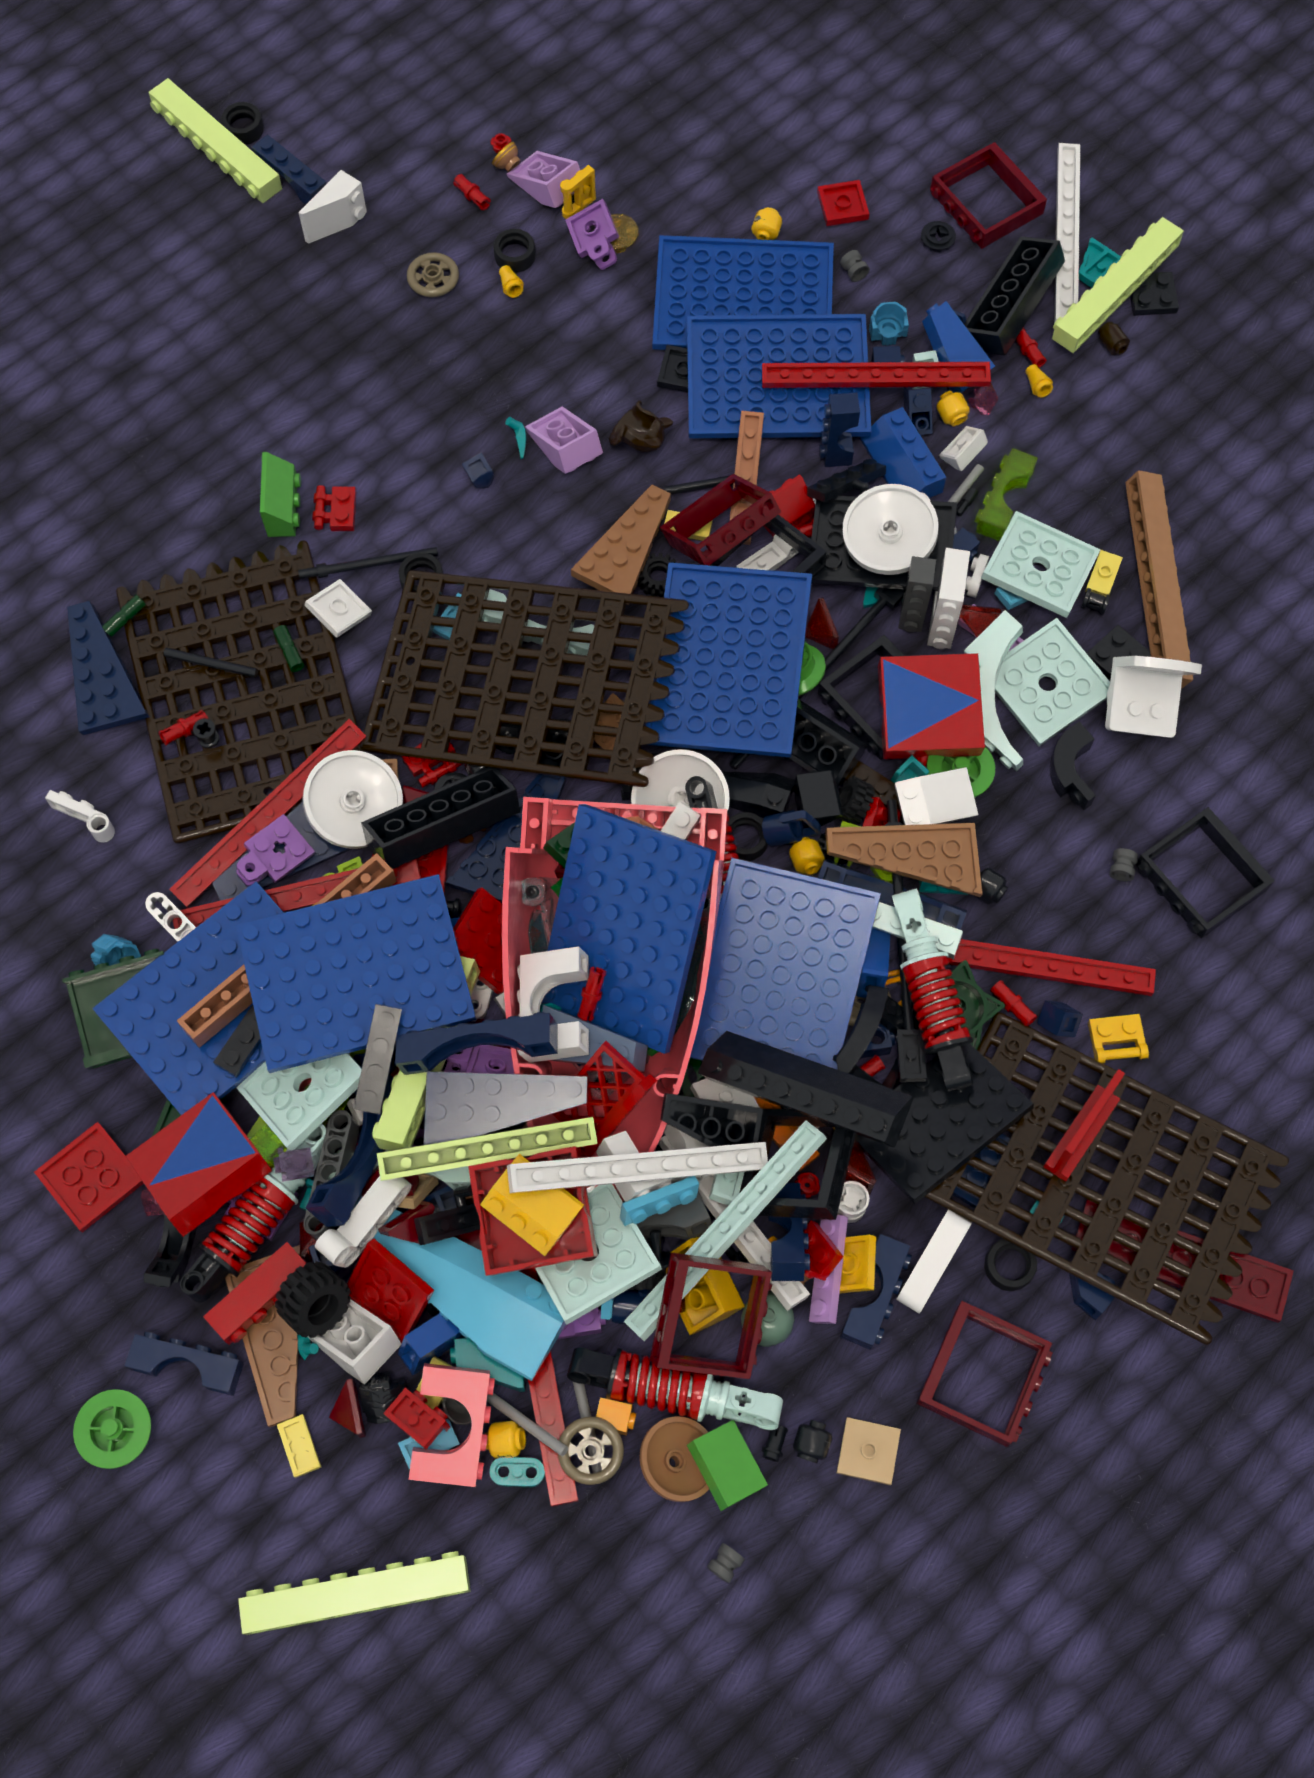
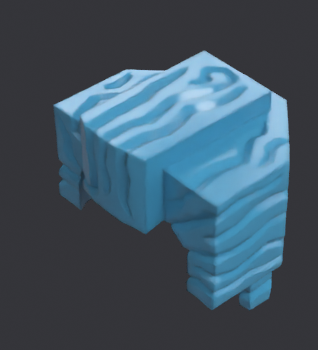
(888, 323)
(112, 948)

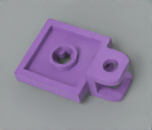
(594, 243)
(263, 858)
(482, 1060)

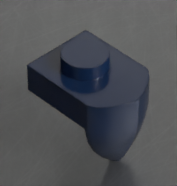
(479, 471)

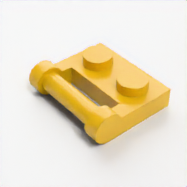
(584, 191)
(1116, 1031)

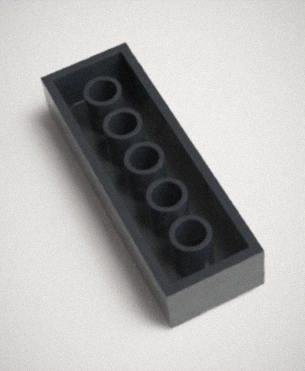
(1014, 293)
(441, 817)

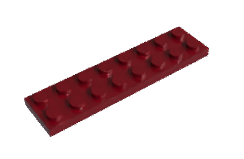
(1257, 1290)

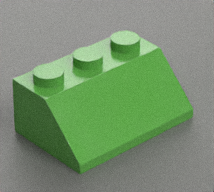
(279, 496)

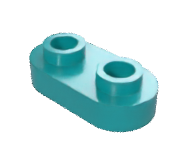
(517, 1472)

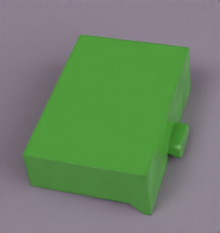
(727, 1465)

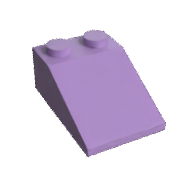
(542, 175)
(565, 439)

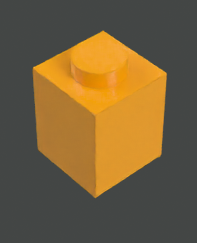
(617, 1414)

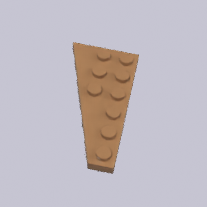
(624, 549)
(926, 852)
(272, 1356)

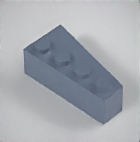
(630, 1049)

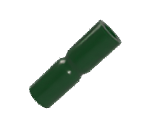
(127, 612)
(289, 650)

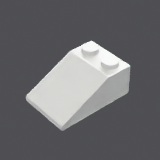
(333, 208)
(936, 798)
(359, 1342)

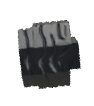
(379, 1395)

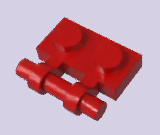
(342, 508)
(421, 765)

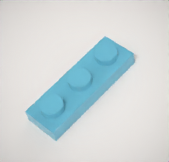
(659, 1201)

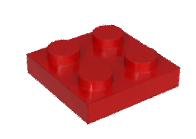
(843, 203)

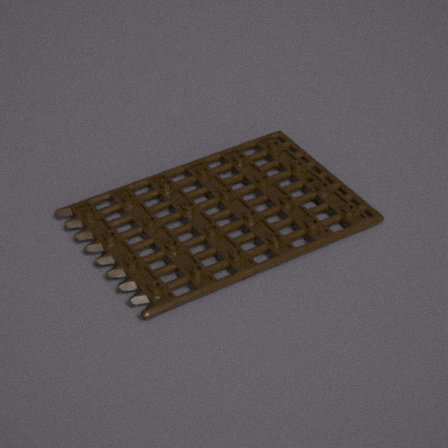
(546, 679)
(246, 708)
(1141, 1276)

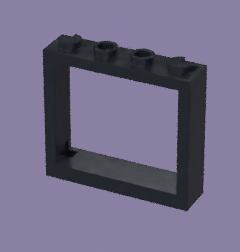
(814, 554)
(842, 710)
(1229, 846)
(834, 1176)

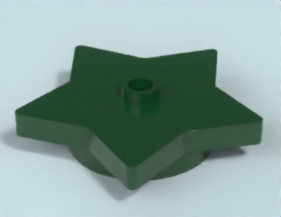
(976, 1004)

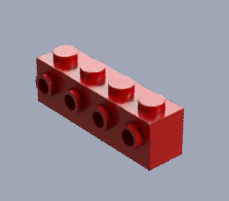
(253, 1296)

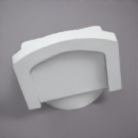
(1146, 694)

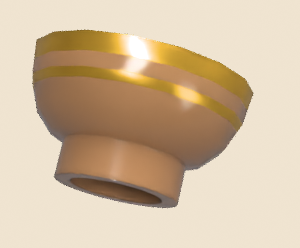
(507, 157)

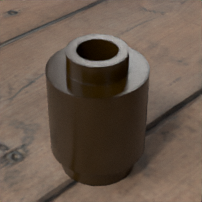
(1113, 338)

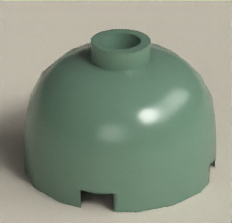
(776, 1324)

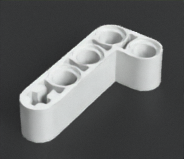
(173, 912)
(370, 1214)
(934, 1261)

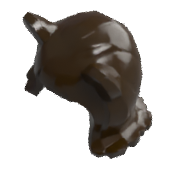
(640, 429)

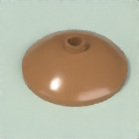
(666, 1441)

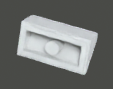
(964, 447)

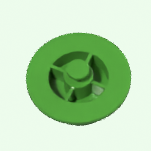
(812, 668)
(980, 768)
(112, 1429)

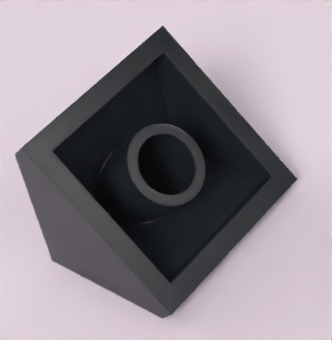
(818, 796)

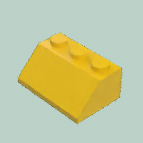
(532, 1215)
(710, 1299)

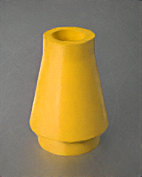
(511, 283)
(1040, 383)

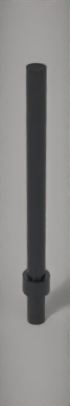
(322, 570)

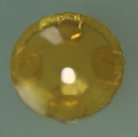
(627, 231)

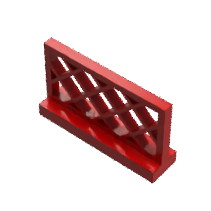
(621, 1107)
(1084, 1129)

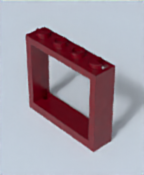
(1013, 178)
(709, 507)
(669, 1312)
(1031, 1382)

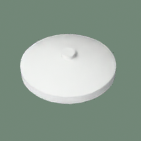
(889, 528)
(669, 776)
(347, 791)

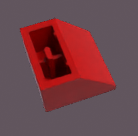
(793, 502)

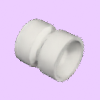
(853, 1201)

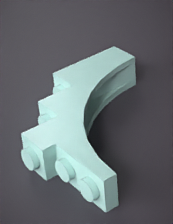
(992, 649)

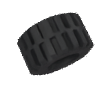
(312, 1299)

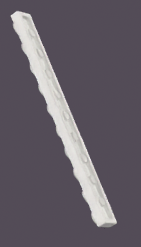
(1067, 226)
(636, 1167)

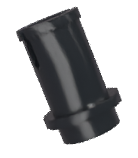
(774, 1444)

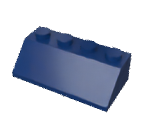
(905, 454)

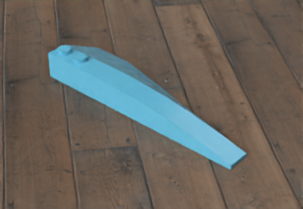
(502, 1313)

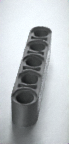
(332, 1162)

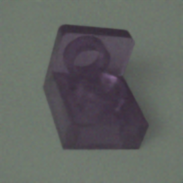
(294, 1164)

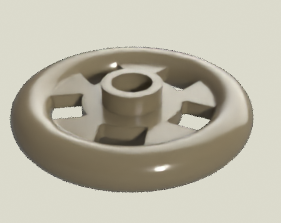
(431, 269)
(609, 1465)

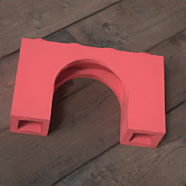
(461, 1463)

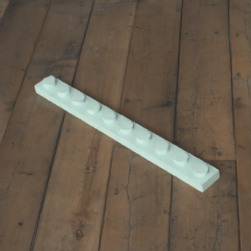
(734, 1219)

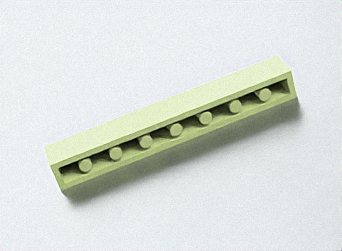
(215, 141)
(1117, 284)
(406, 1103)
(486, 1148)
(353, 1594)

